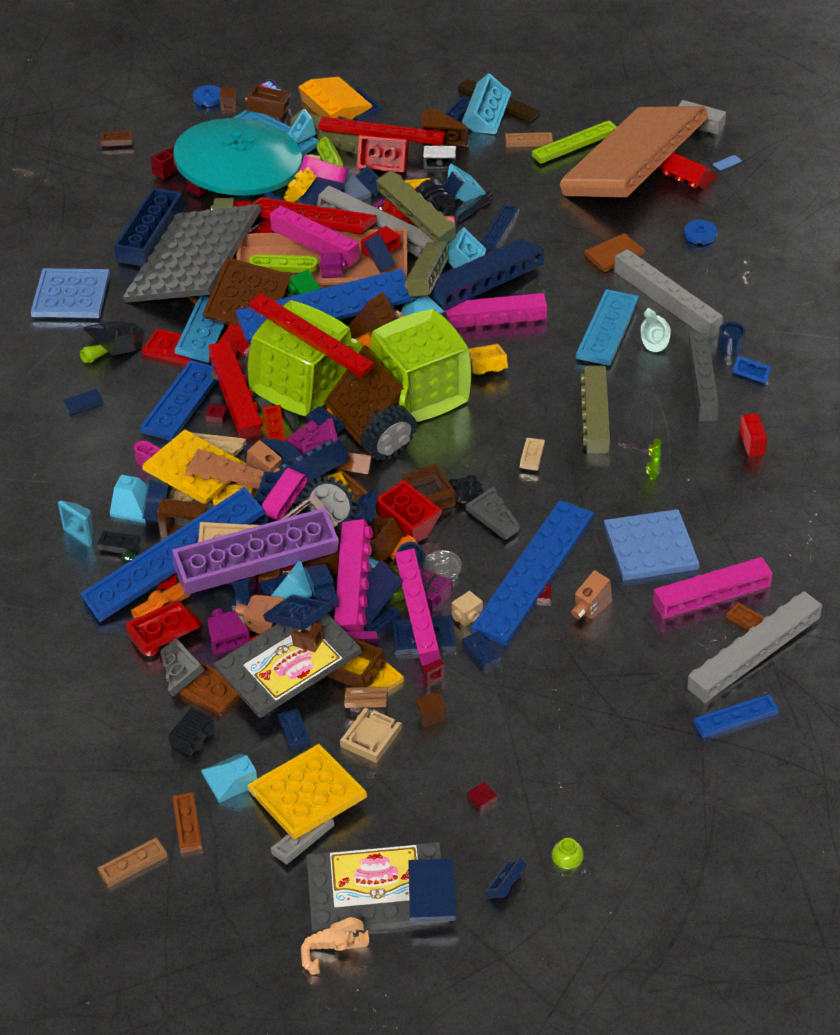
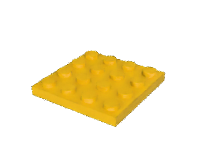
(173, 459)
(307, 791)

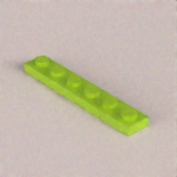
(573, 142)

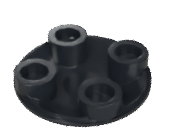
(467, 488)

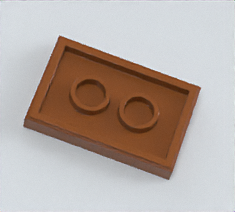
(604, 254)
(210, 691)

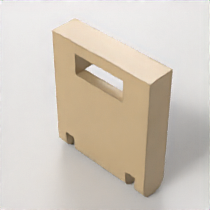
(373, 732)

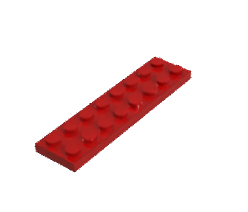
(329, 217)

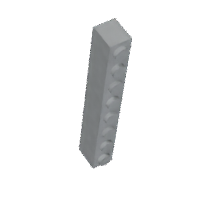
(337, 199)
(668, 293)
(754, 646)

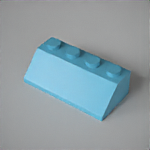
(486, 106)

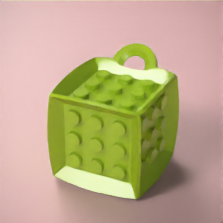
(427, 360)
(289, 369)

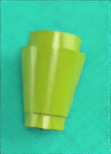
(92, 353)

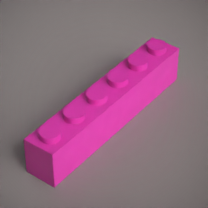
(313, 235)
(498, 310)
(353, 575)
(712, 587)
(417, 607)

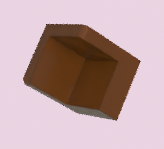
(228, 99)
(310, 639)
(431, 709)

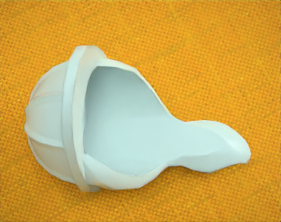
(655, 331)

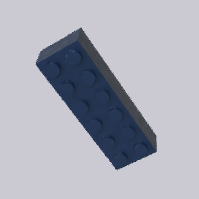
(147, 226)

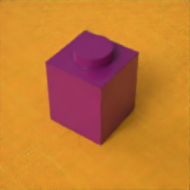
(331, 265)

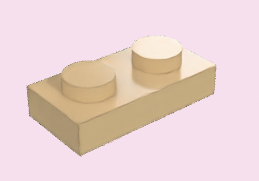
(532, 454)

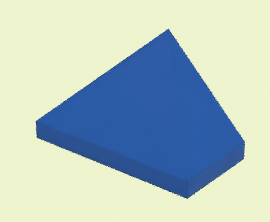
(752, 369)

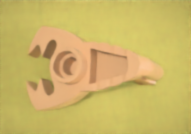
(335, 937)

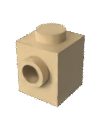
(466, 608)

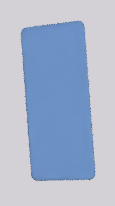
(725, 163)

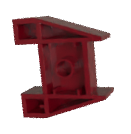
(164, 166)

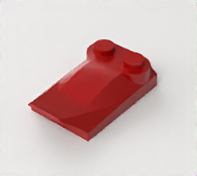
(161, 627)

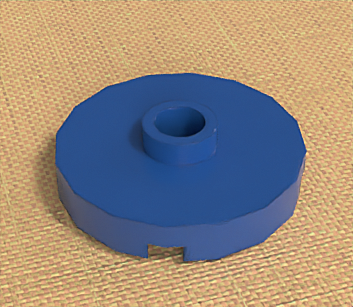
(207, 95)
(700, 232)

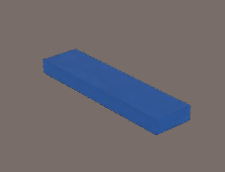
(735, 715)

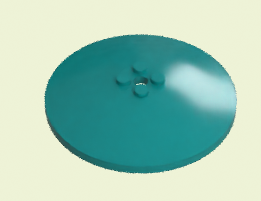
(237, 156)

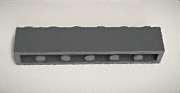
(703, 377)

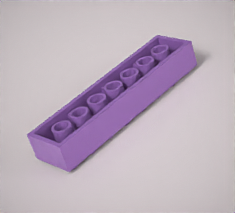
(254, 551)

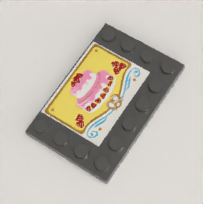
(273, 670)
(364, 885)

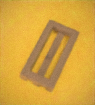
(368, 697)

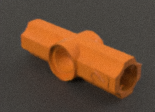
(159, 599)

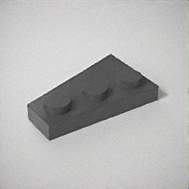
(493, 513)
(179, 666)

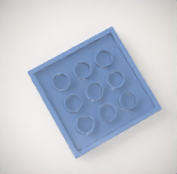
(70, 293)
(651, 544)

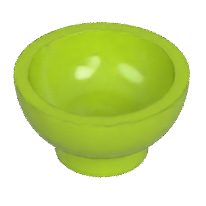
(567, 853)

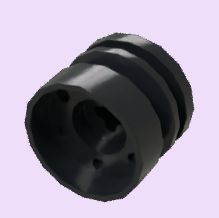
(436, 193)

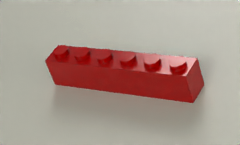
(235, 390)

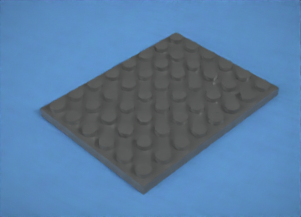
(192, 253)

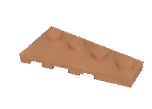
(227, 470)

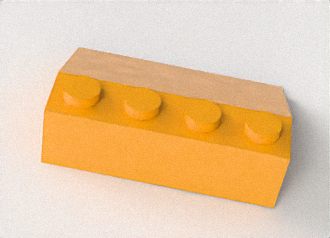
(333, 98)

